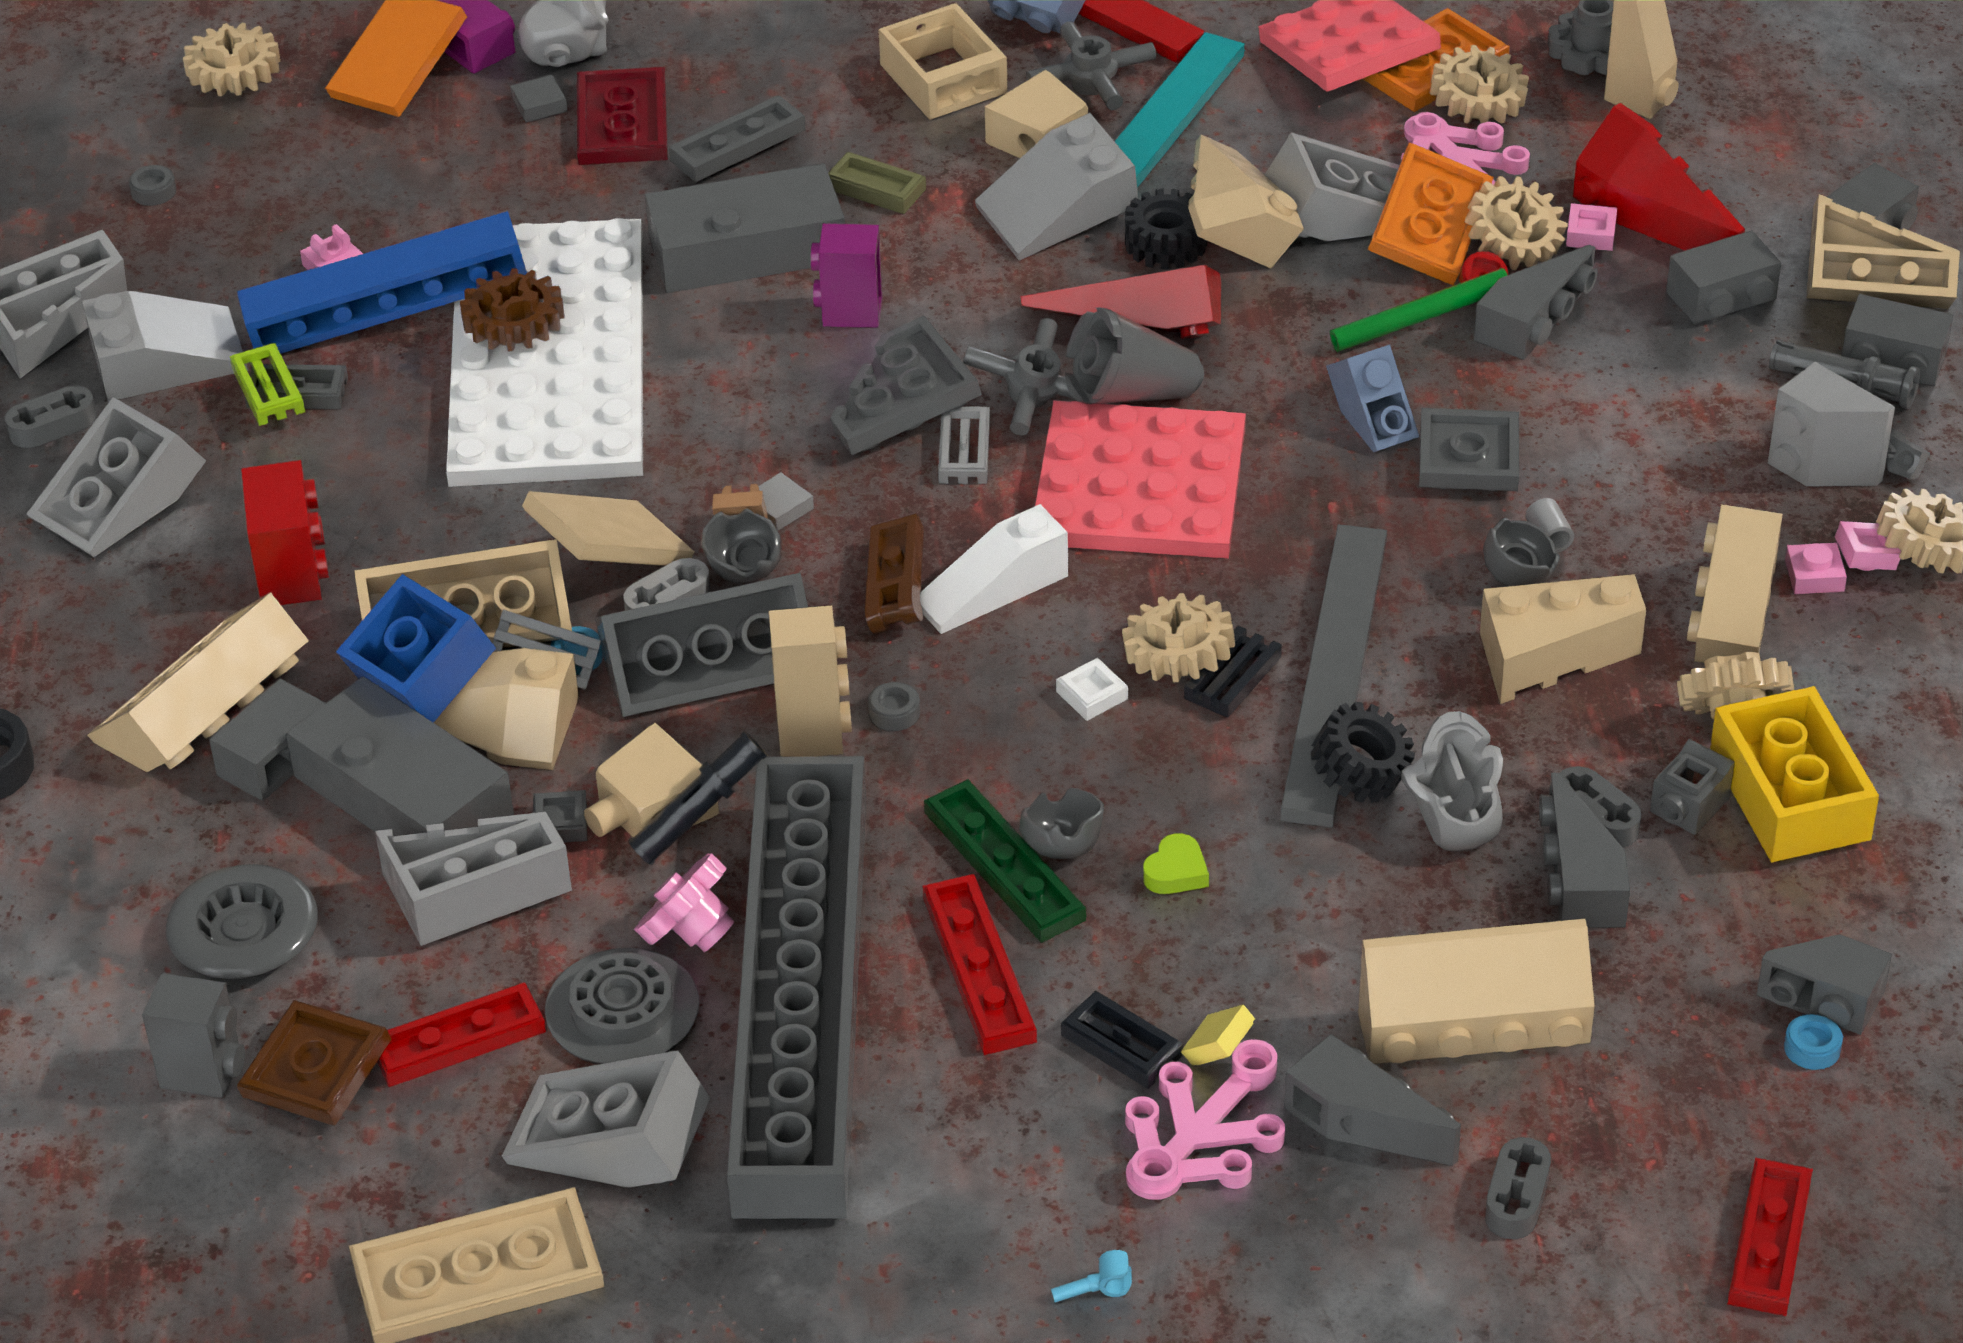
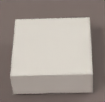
(1092, 689)

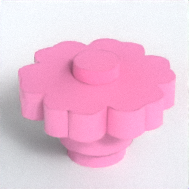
(689, 907)

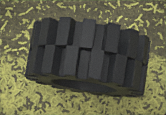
(1162, 230)
(1351, 769)

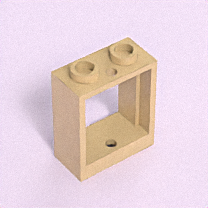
(951, 87)

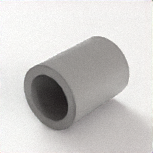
(1548, 516)

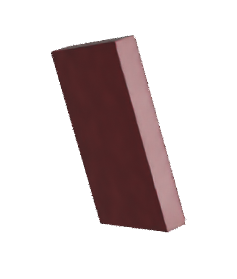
(621, 116)

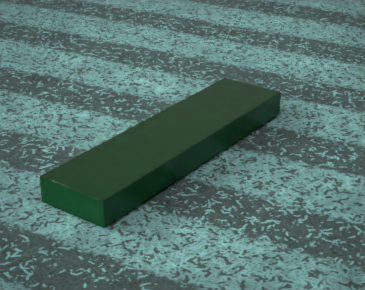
(1005, 861)

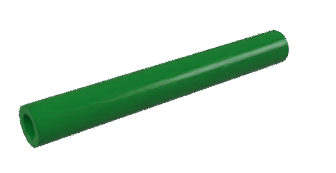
(1413, 311)

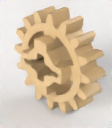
(231, 59)
(1479, 85)
(1513, 219)
(1924, 529)
(1178, 637)
(1732, 681)

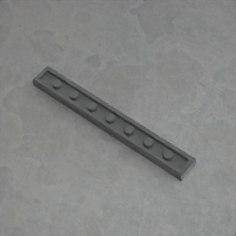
(1334, 666)

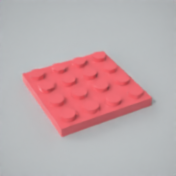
(1143, 477)

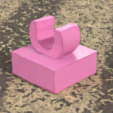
(328, 250)

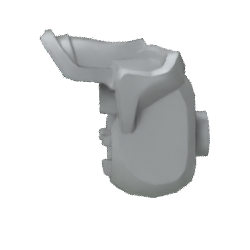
(563, 31)
(1457, 783)

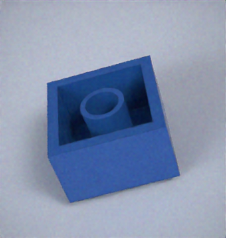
(417, 647)

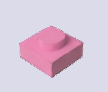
(1591, 226)
(1865, 548)
(1815, 568)

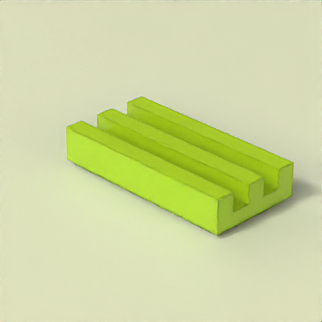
(275, 404)

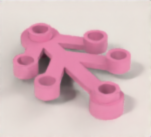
(1436, 135)
(1252, 1070)

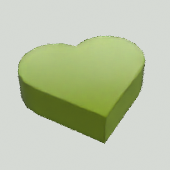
(1176, 866)

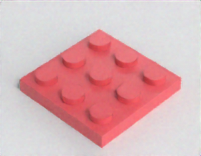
(1348, 39)

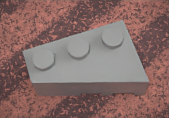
(45, 296)

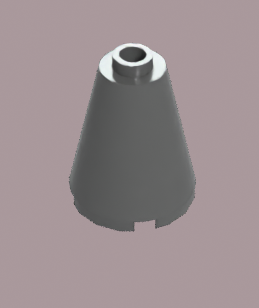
(1127, 362)

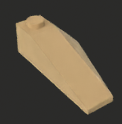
(1240, 205)
(516, 707)

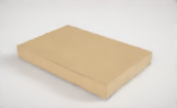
(606, 529)

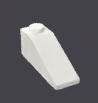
(998, 569)

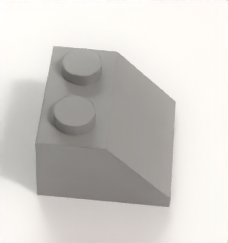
(1830, 431)

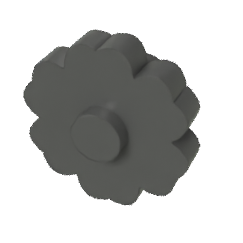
(1583, 37)

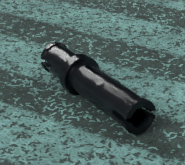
(698, 797)

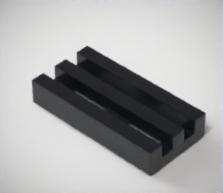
(1211, 684)
(1115, 1044)

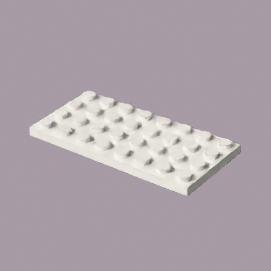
(570, 401)

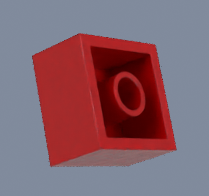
(284, 532)

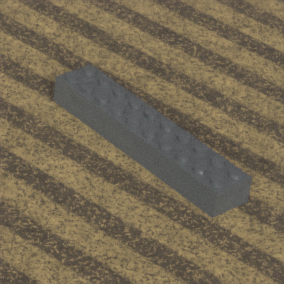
(799, 991)

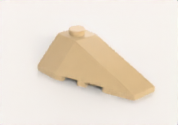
(1641, 57)

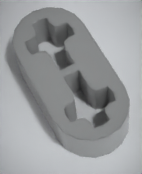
(672, 582)

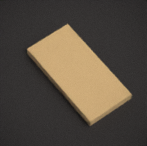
(476, 1266)

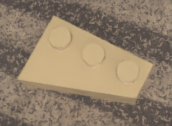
(1868, 257)
(1736, 583)
(1559, 627)
(809, 681)

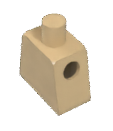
(1030, 112)
(641, 782)

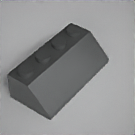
(695, 644)

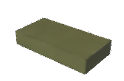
(876, 182)

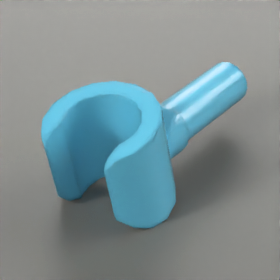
(1112, 1280)

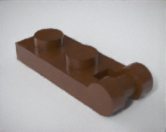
(894, 573)

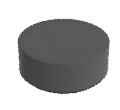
(152, 185)
(894, 706)

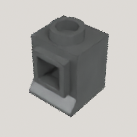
(1688, 803)

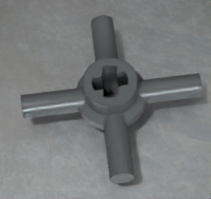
(1094, 64)
(1030, 375)

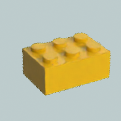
(1795, 774)

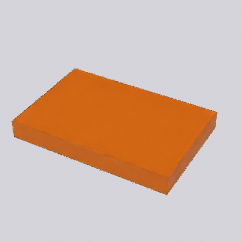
(396, 54)
(1411, 81)
(1427, 214)

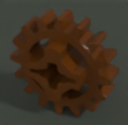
(512, 309)

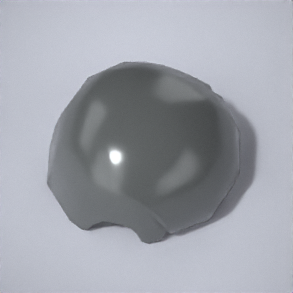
(741, 546)
(1519, 553)
(1063, 826)

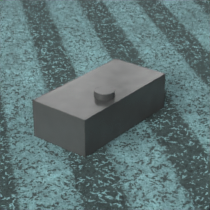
(740, 226)
(394, 765)

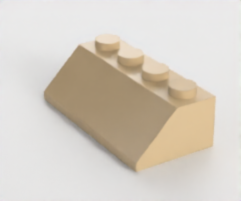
(483, 583)
(202, 686)
(1476, 991)

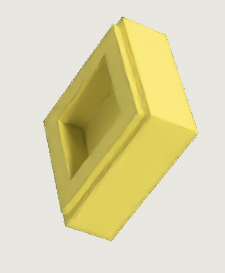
(1218, 1035)

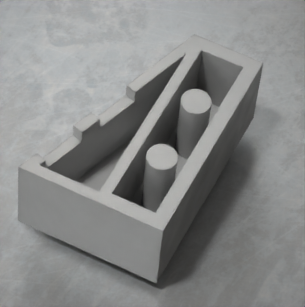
(473, 873)

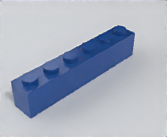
(379, 284)

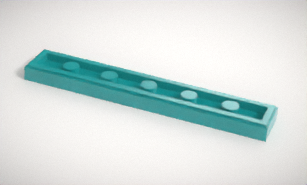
(1178, 101)

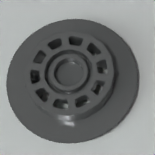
(244, 933)
(620, 992)

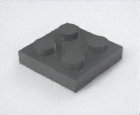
(1469, 449)

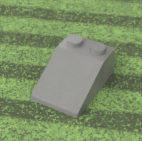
(1060, 188)
(1334, 188)
(158, 341)
(116, 479)
(611, 1121)

